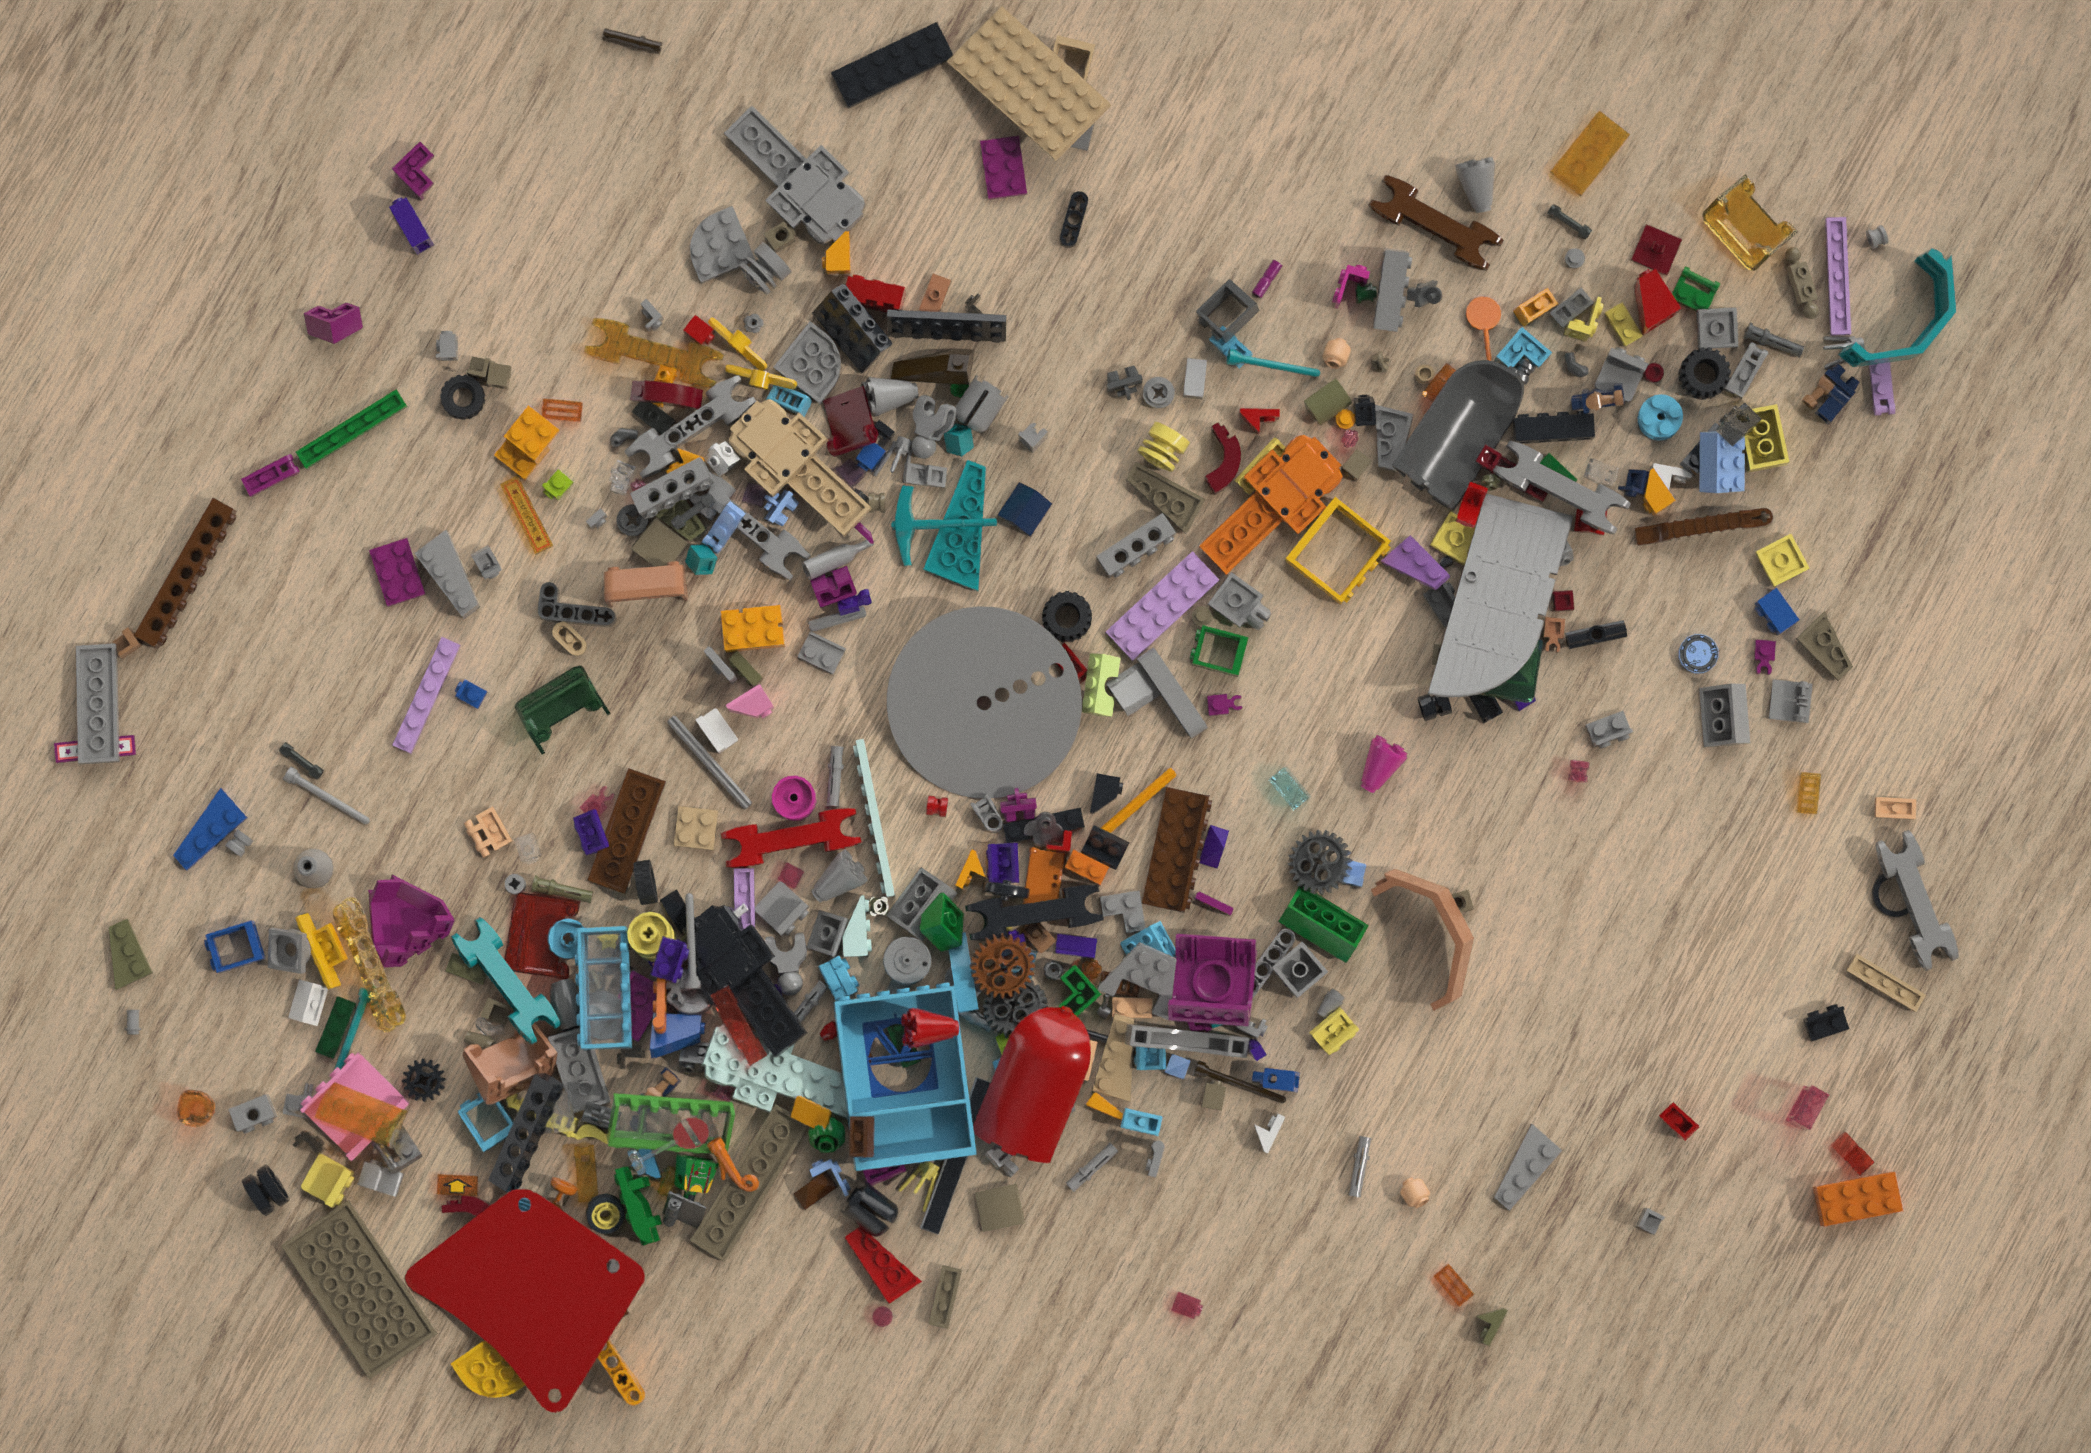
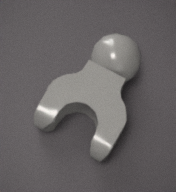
(930, 426)
(788, 964)

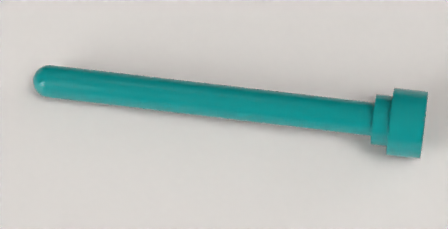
(1235, 357)
(364, 999)

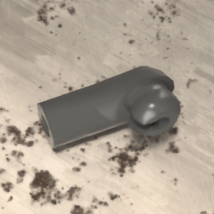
(623, 434)

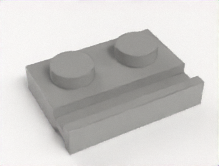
(821, 653)

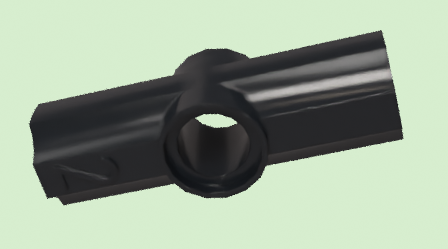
(1608, 632)

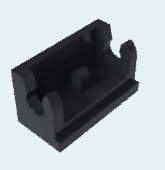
(1486, 707)

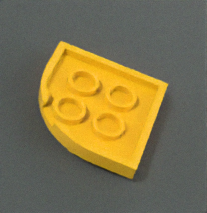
(487, 1372)

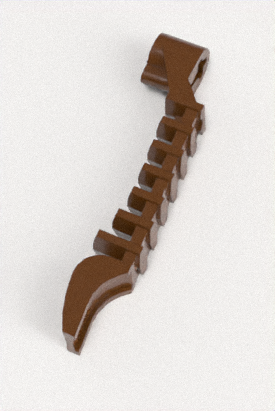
(1666, 531)

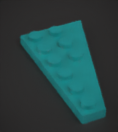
(958, 549)

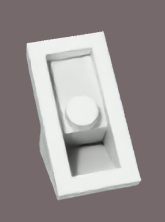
(1667, 472)
(1267, 1137)

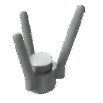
(1849, 340)
(901, 447)

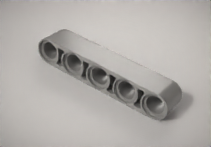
(1172, 693)
(1269, 963)

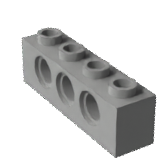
(643, 496)
(1158, 524)

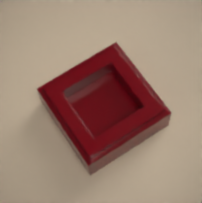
(1563, 601)

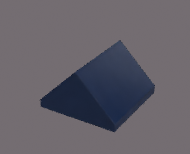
(1025, 508)

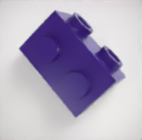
(1003, 862)

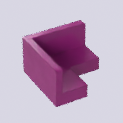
(410, 168)
(333, 324)

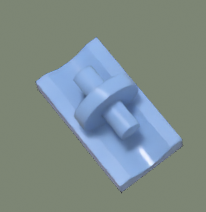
(785, 500)

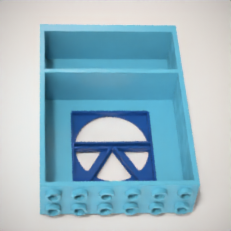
(912, 1124)

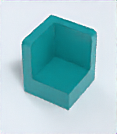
(959, 440)
(701, 559)

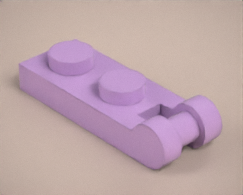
(1882, 388)

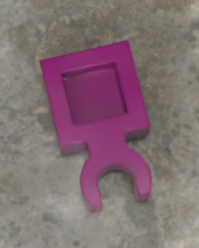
(1765, 652)
(1220, 704)

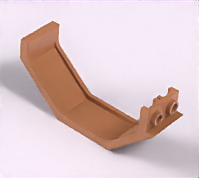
(1452, 919)

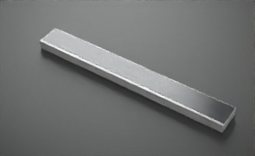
(951, 1170)

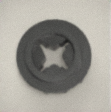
(622, 521)

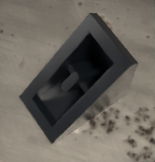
(676, 909)

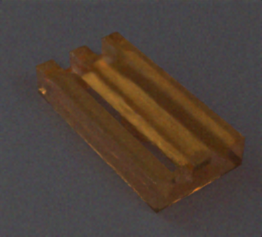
(564, 410)
(1463, 1284)

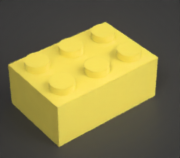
(1766, 443)

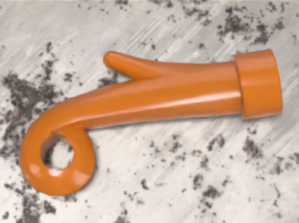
(726, 1165)

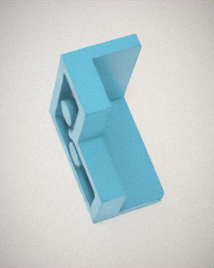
(1523, 345)

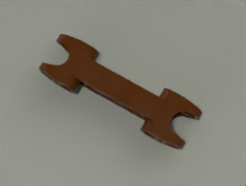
(1407, 207)

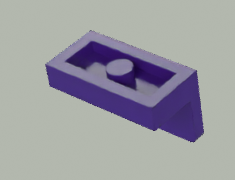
(1076, 946)

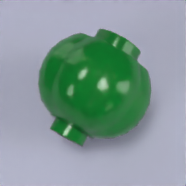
(827, 1139)

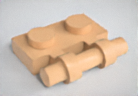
(493, 828)

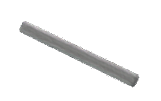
(709, 762)

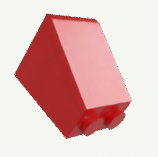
(1653, 301)

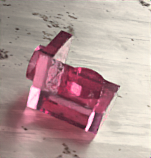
(1187, 1305)

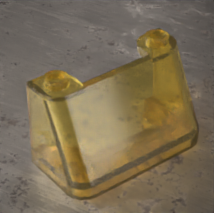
(1746, 225)

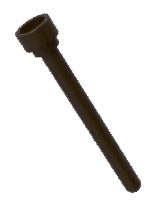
(1204, 1070)

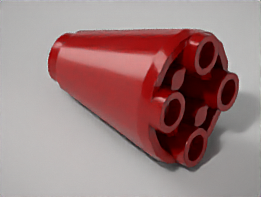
(927, 1028)

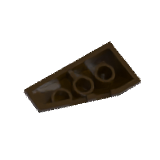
(945, 367)

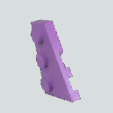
(1417, 563)

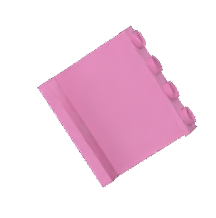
(364, 1078)

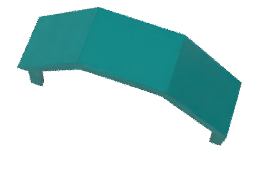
(1945, 307)

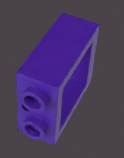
(411, 225)

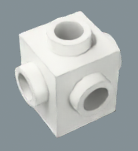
(721, 458)

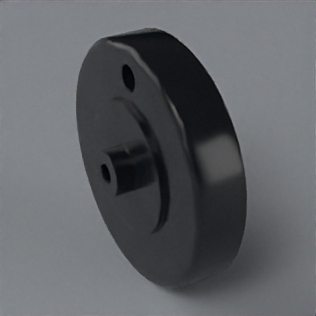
(1005, 890)

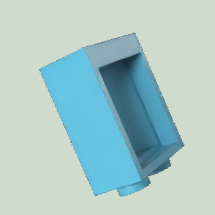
(494, 1140)

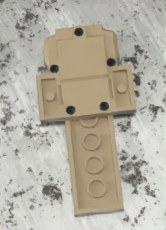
(784, 453)

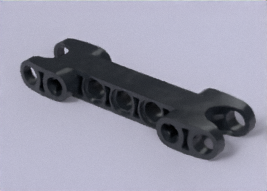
(1069, 907)

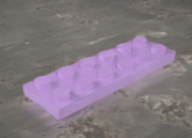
(1162, 606)

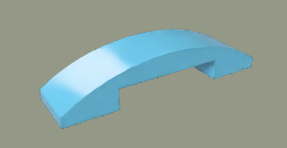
(962, 977)

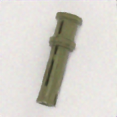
(586, 896)

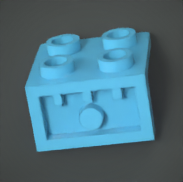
(1152, 936)

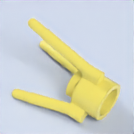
(928, 1171)

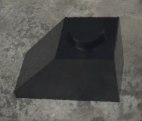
(1105, 791)

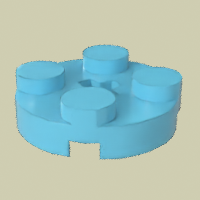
(555, 938)

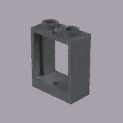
(1227, 289)

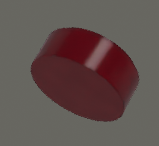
(1654, 373)

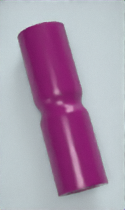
(1268, 276)

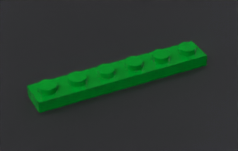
(351, 429)

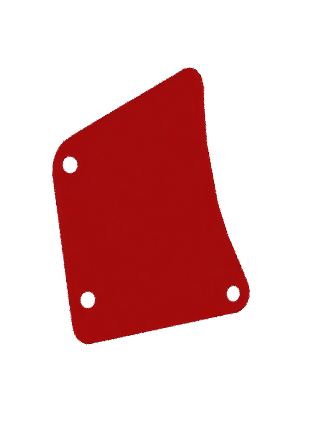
(532, 1290)

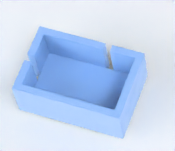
(1721, 464)

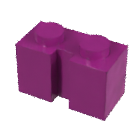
(833, 588)

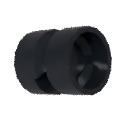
(1434, 705)

